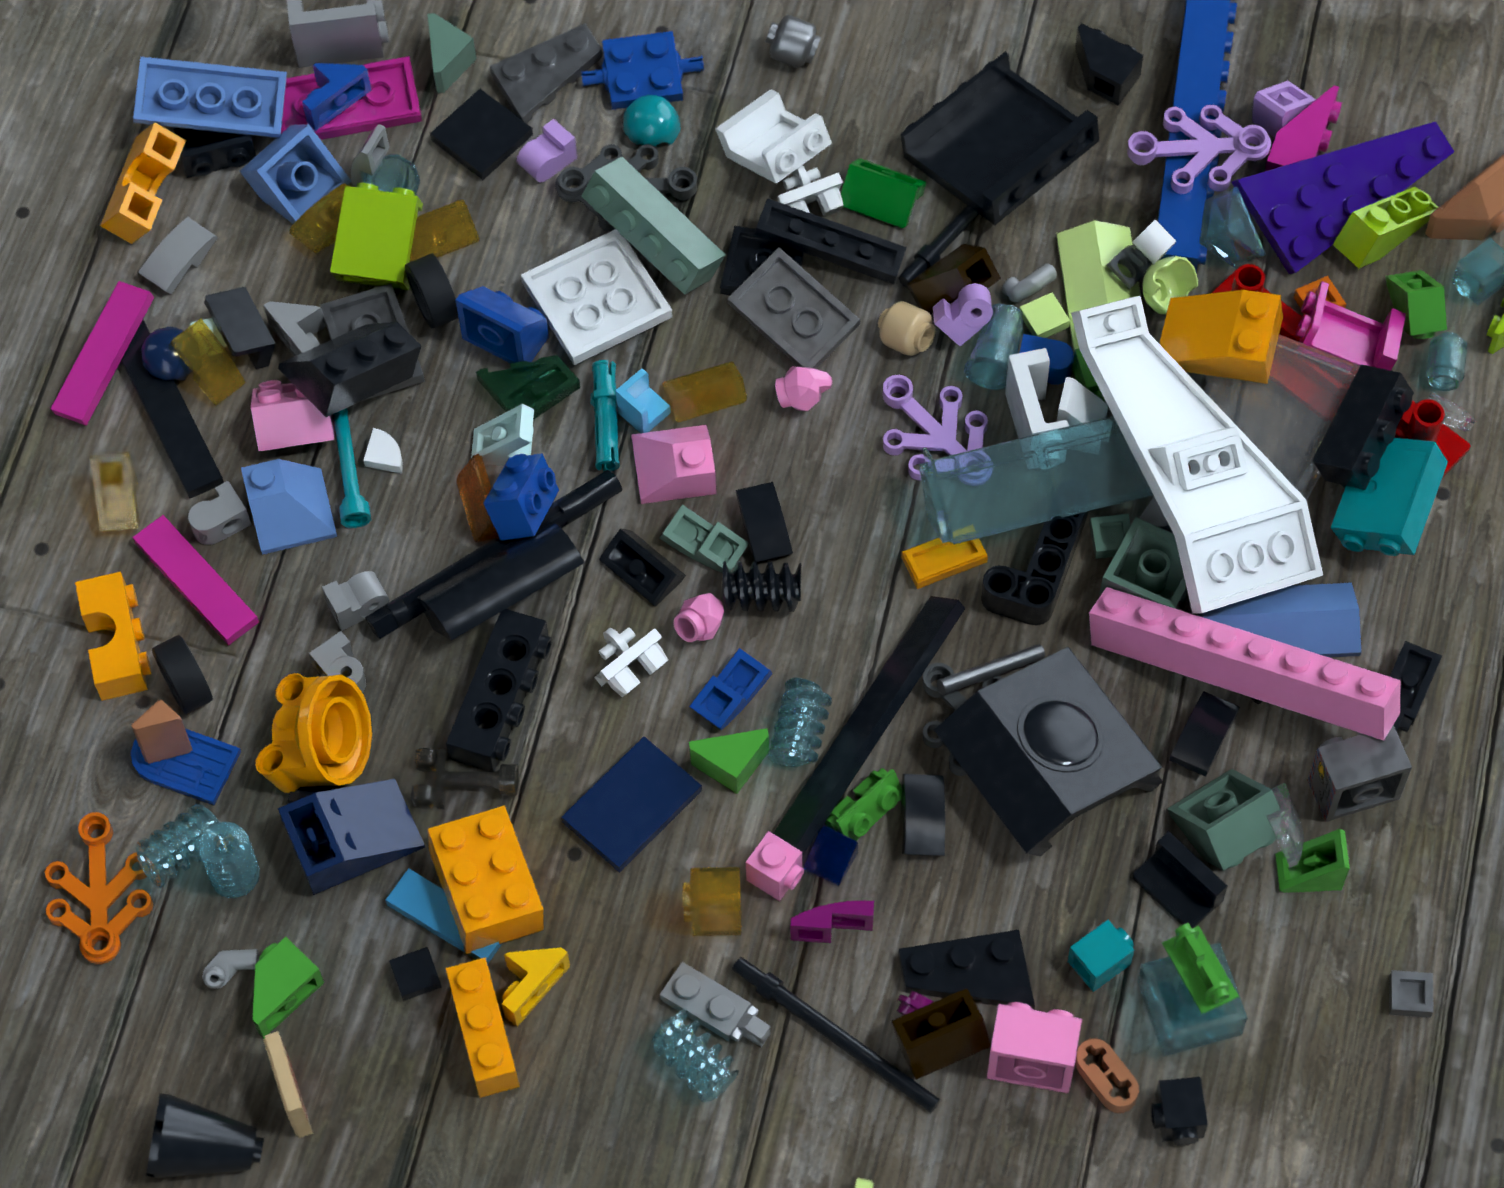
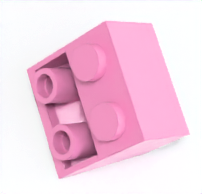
(287, 417)

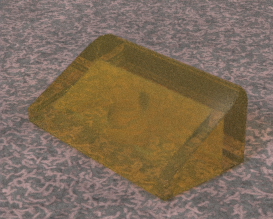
(443, 231)
(705, 391)

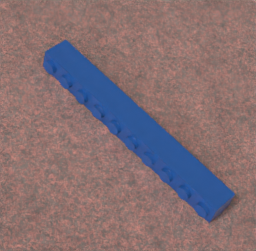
(1196, 86)

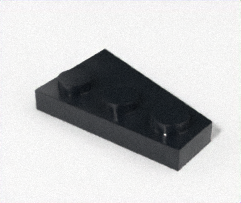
(987, 965)

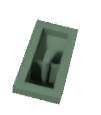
(451, 51)

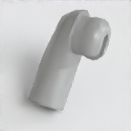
(226, 964)

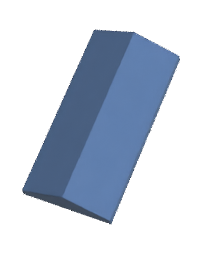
(210, 97)
(1303, 616)

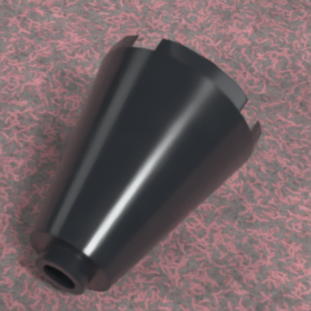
(199, 1141)

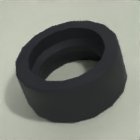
(432, 290)
(182, 674)

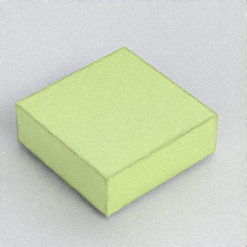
(1045, 316)

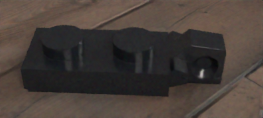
(1416, 671)

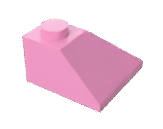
(674, 464)

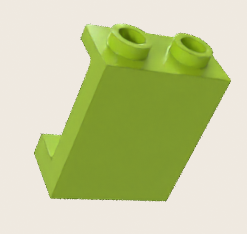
(375, 235)

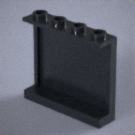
(997, 140)

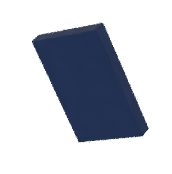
(631, 804)

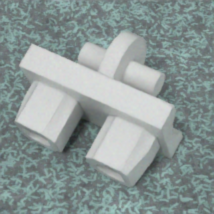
(824, 191)
(646, 651)

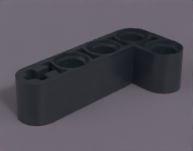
(1036, 581)

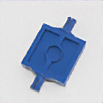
(642, 67)

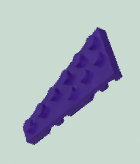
(1312, 199)

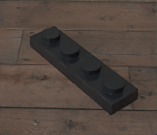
(830, 241)

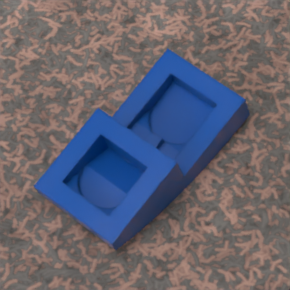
(732, 690)

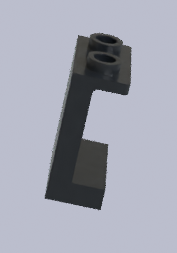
(213, 150)

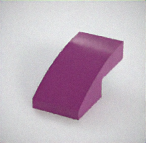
(817, 923)

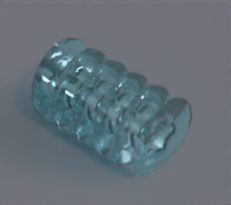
(799, 723)
(174, 844)
(229, 859)
(692, 1056)

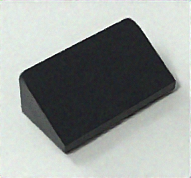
(641, 566)

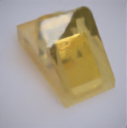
(115, 491)

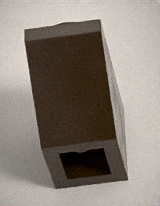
(948, 276)

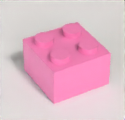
(1034, 1047)

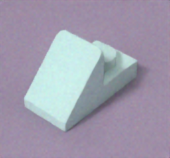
(504, 436)

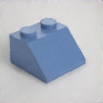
(294, 172)

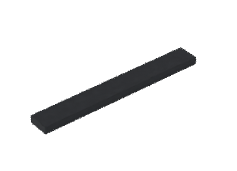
(868, 722)

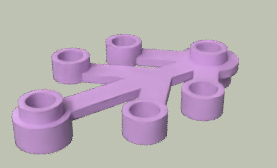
(1204, 146)
(937, 436)

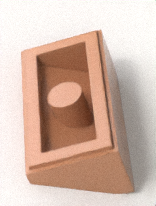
(161, 733)

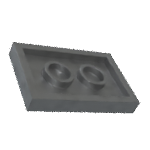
(364, 308)
(793, 310)

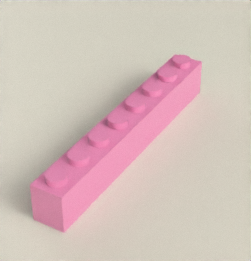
(1246, 663)

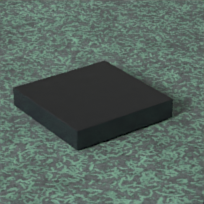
(481, 134)
(746, 255)

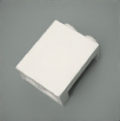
(772, 139)
(1024, 387)

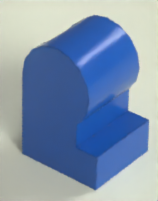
(1059, 353)

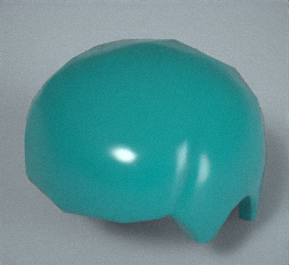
(651, 121)

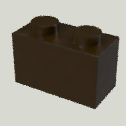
(941, 1033)

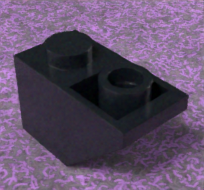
(1106, 64)

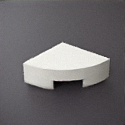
(383, 452)

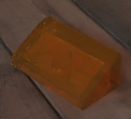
(474, 488)

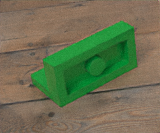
(881, 192)

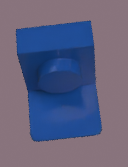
(339, 89)

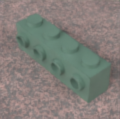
(653, 225)

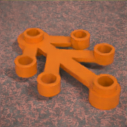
(99, 895)

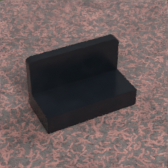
(241, 325)
(1180, 882)

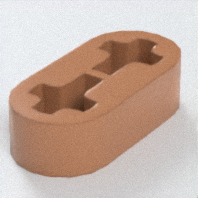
(1114, 1070)

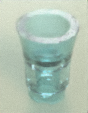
(996, 341)

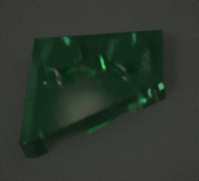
(534, 384)

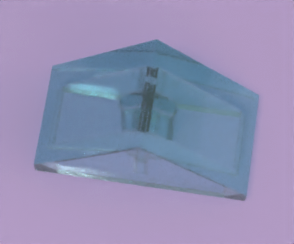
(1229, 229)

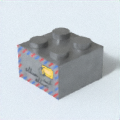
(1358, 774)

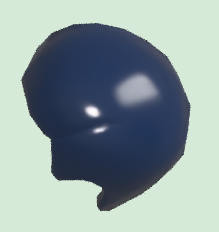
(161, 358)

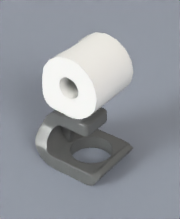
(1138, 257)

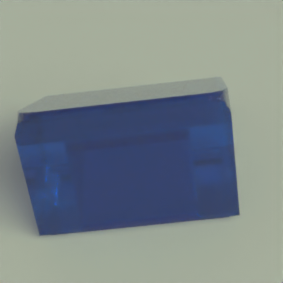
(831, 855)

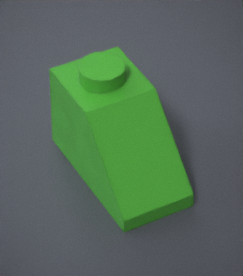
(1421, 300)
(281, 984)

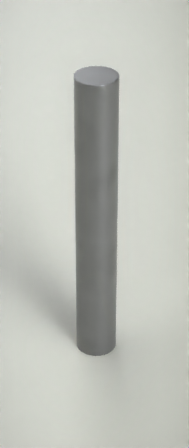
(990, 669)

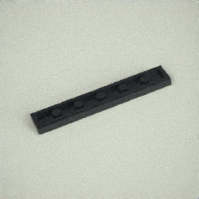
(172, 422)

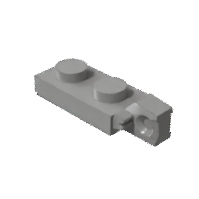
(714, 1006)

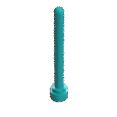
(354, 509)

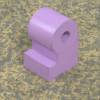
(548, 152)
(966, 314)

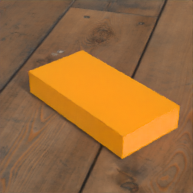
(940, 560)

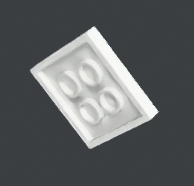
(596, 296)

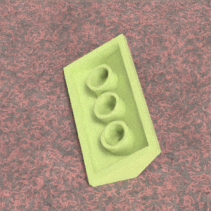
(1083, 263)

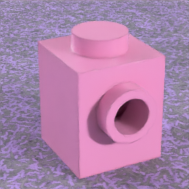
(774, 866)

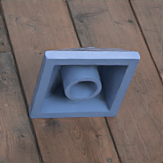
(288, 504)

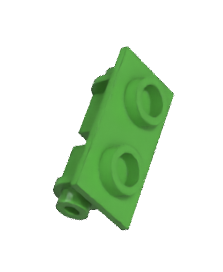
(877, 796)
(1199, 968)

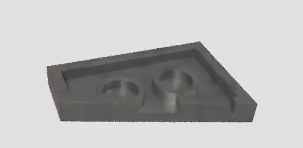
(542, 70)

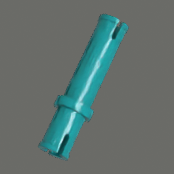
(605, 412)

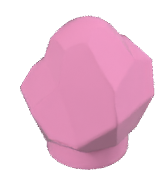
(802, 387)
(699, 618)

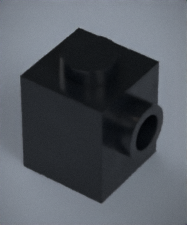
(1180, 1110)

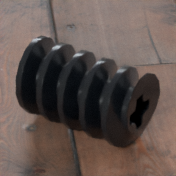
(761, 586)

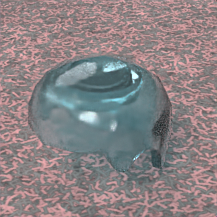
(394, 173)

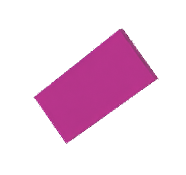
(389, 103)

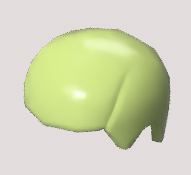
(1166, 280)

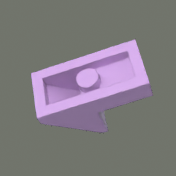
(1278, 106)

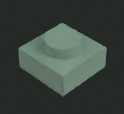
(1108, 534)

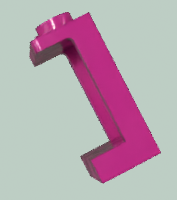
(1349, 333)

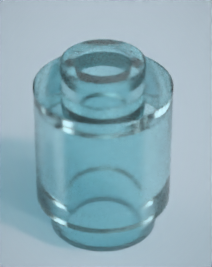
(1446, 361)

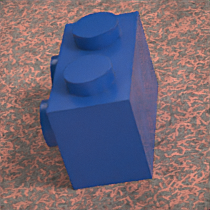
(521, 496)

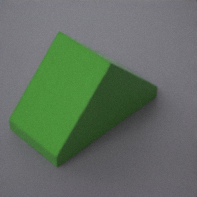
(730, 757)
(1320, 868)

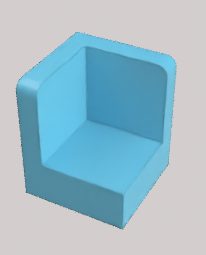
(640, 404)

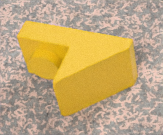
(539, 973)

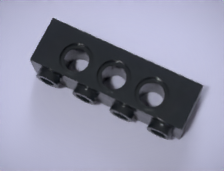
(511, 635)

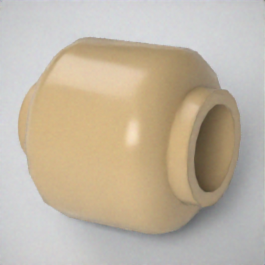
(906, 328)

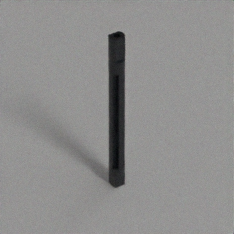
(561, 512)

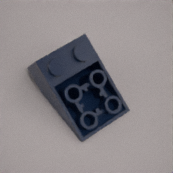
(349, 831)

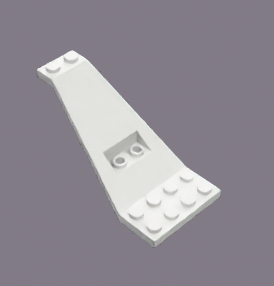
(1234, 520)

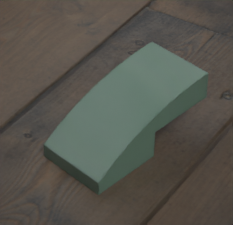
(703, 541)

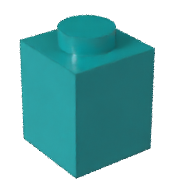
(1101, 954)

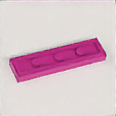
(102, 353)
(195, 580)

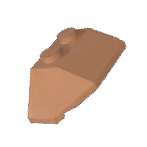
(1474, 209)

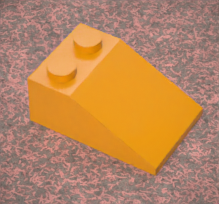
(1224, 333)

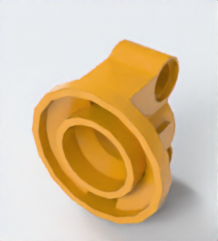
(317, 734)

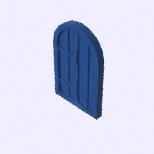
(194, 774)

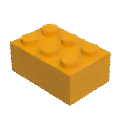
(485, 879)

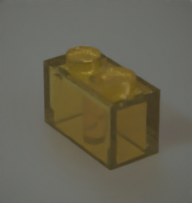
(713, 901)

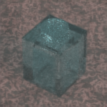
(1480, 272)

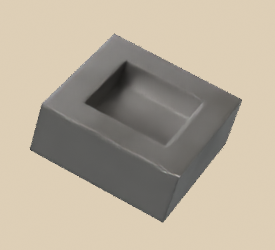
(1411, 993)

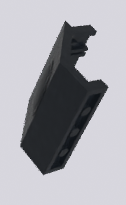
(1047, 748)

